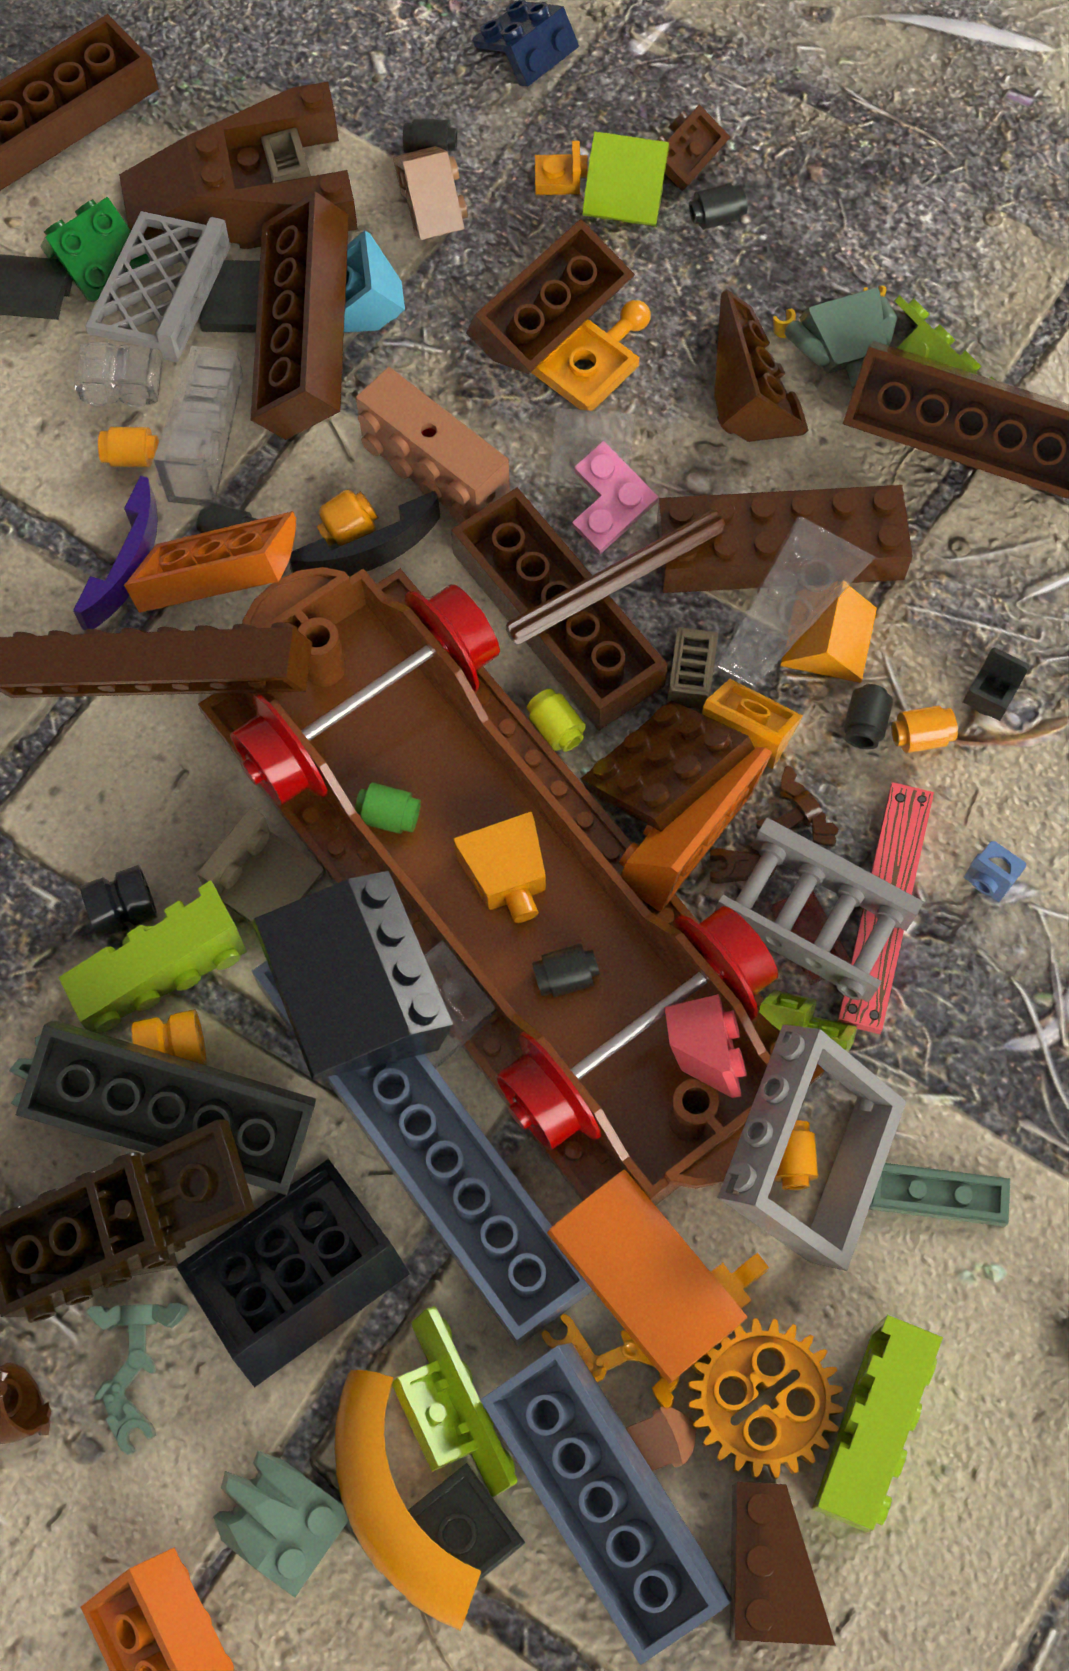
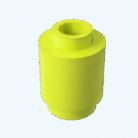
(556, 720)

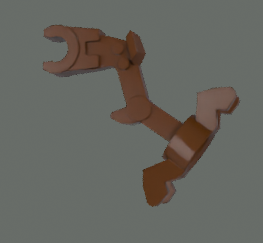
(805, 811)

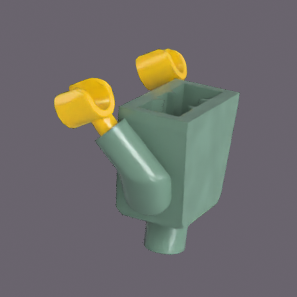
(841, 330)

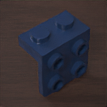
(531, 36)

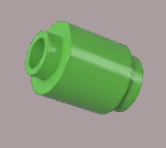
(388, 808)

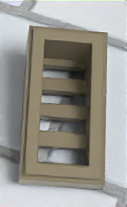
(285, 155)
(686, 694)

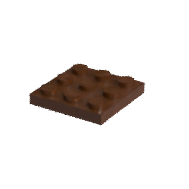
(667, 764)

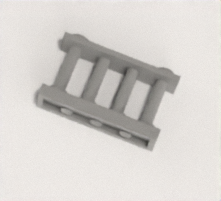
(853, 888)

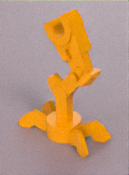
(602, 1363)

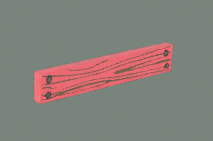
(897, 863)

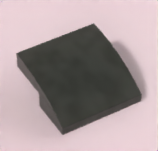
(32, 286)

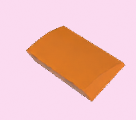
(213, 563)
(647, 1275)

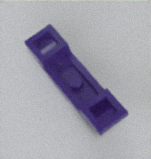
(103, 598)

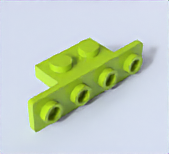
(931, 342)
(447, 1410)

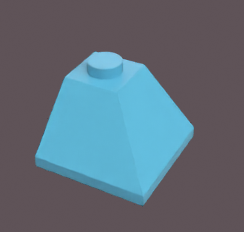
(372, 287)

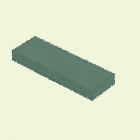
(943, 1194)

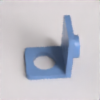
(989, 877)

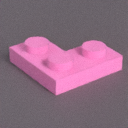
(620, 501)

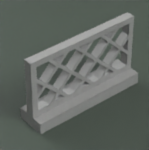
(187, 298)

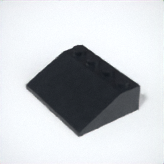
(353, 977)
(292, 1272)

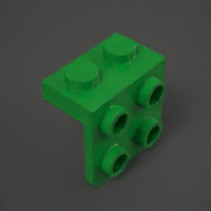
(90, 245)

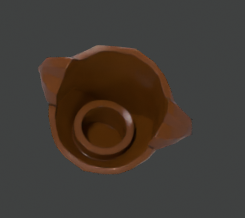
(21, 1405)

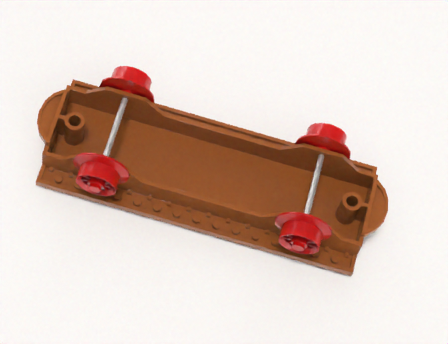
(410, 707)

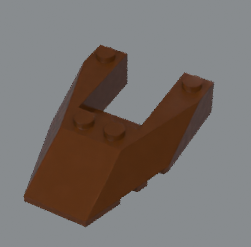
(227, 174)

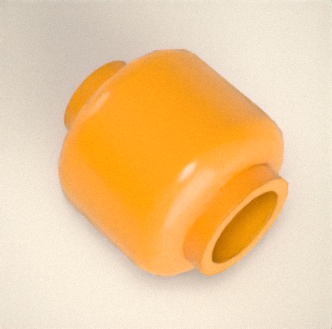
(346, 518)

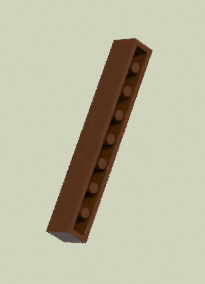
(155, 662)

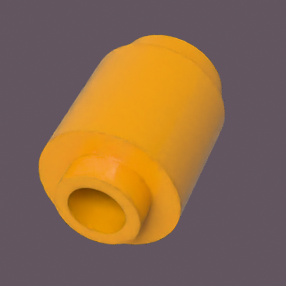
(127, 446)
(924, 728)
(799, 1159)

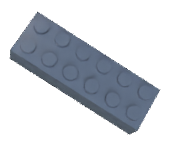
(606, 1502)

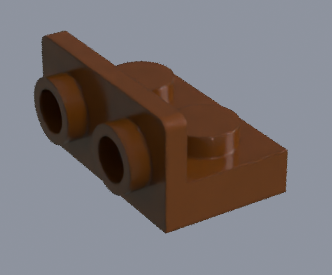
(692, 145)

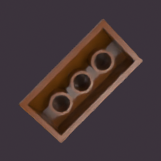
(549, 300)

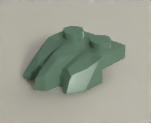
(279, 1521)

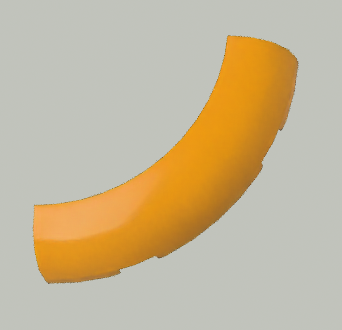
(377, 1514)

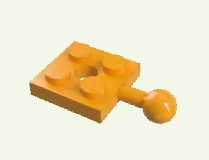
(611, 359)

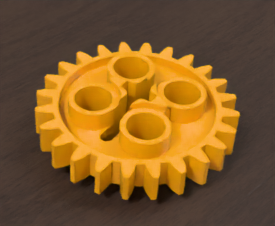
(791, 1433)

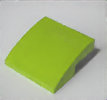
(625, 178)
(796, 1010)

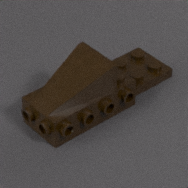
(119, 1222)

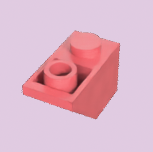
(703, 1043)

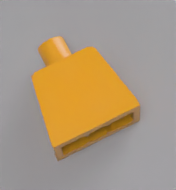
(505, 865)

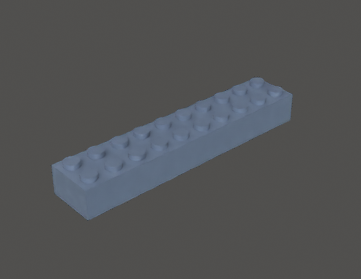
(458, 1186)

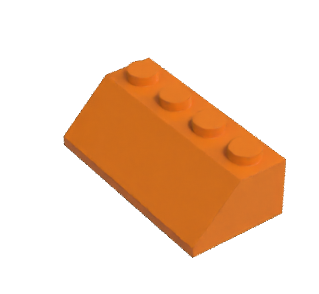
(669, 856)
(155, 1621)

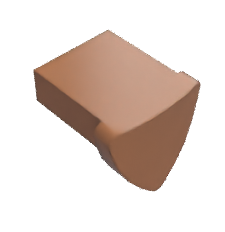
(664, 1438)

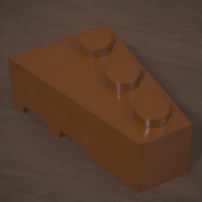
(771, 1571)

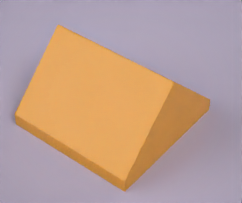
(837, 640)
(755, 715)

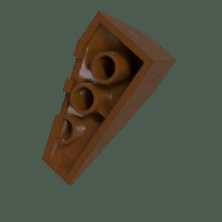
(748, 379)

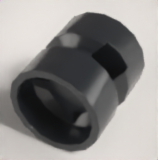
(118, 901)

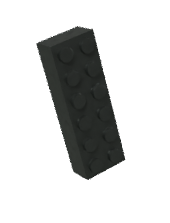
(153, 1098)

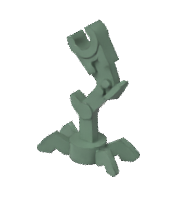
(121, 1411)

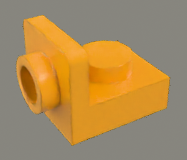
(560, 172)

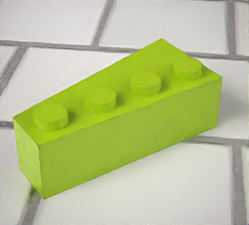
(154, 962)
(877, 1423)

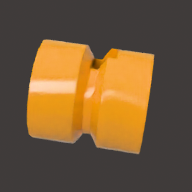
(178, 1037)

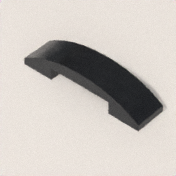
(377, 548)

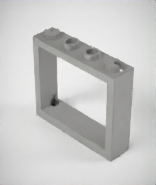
(857, 1162)

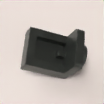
(996, 684)

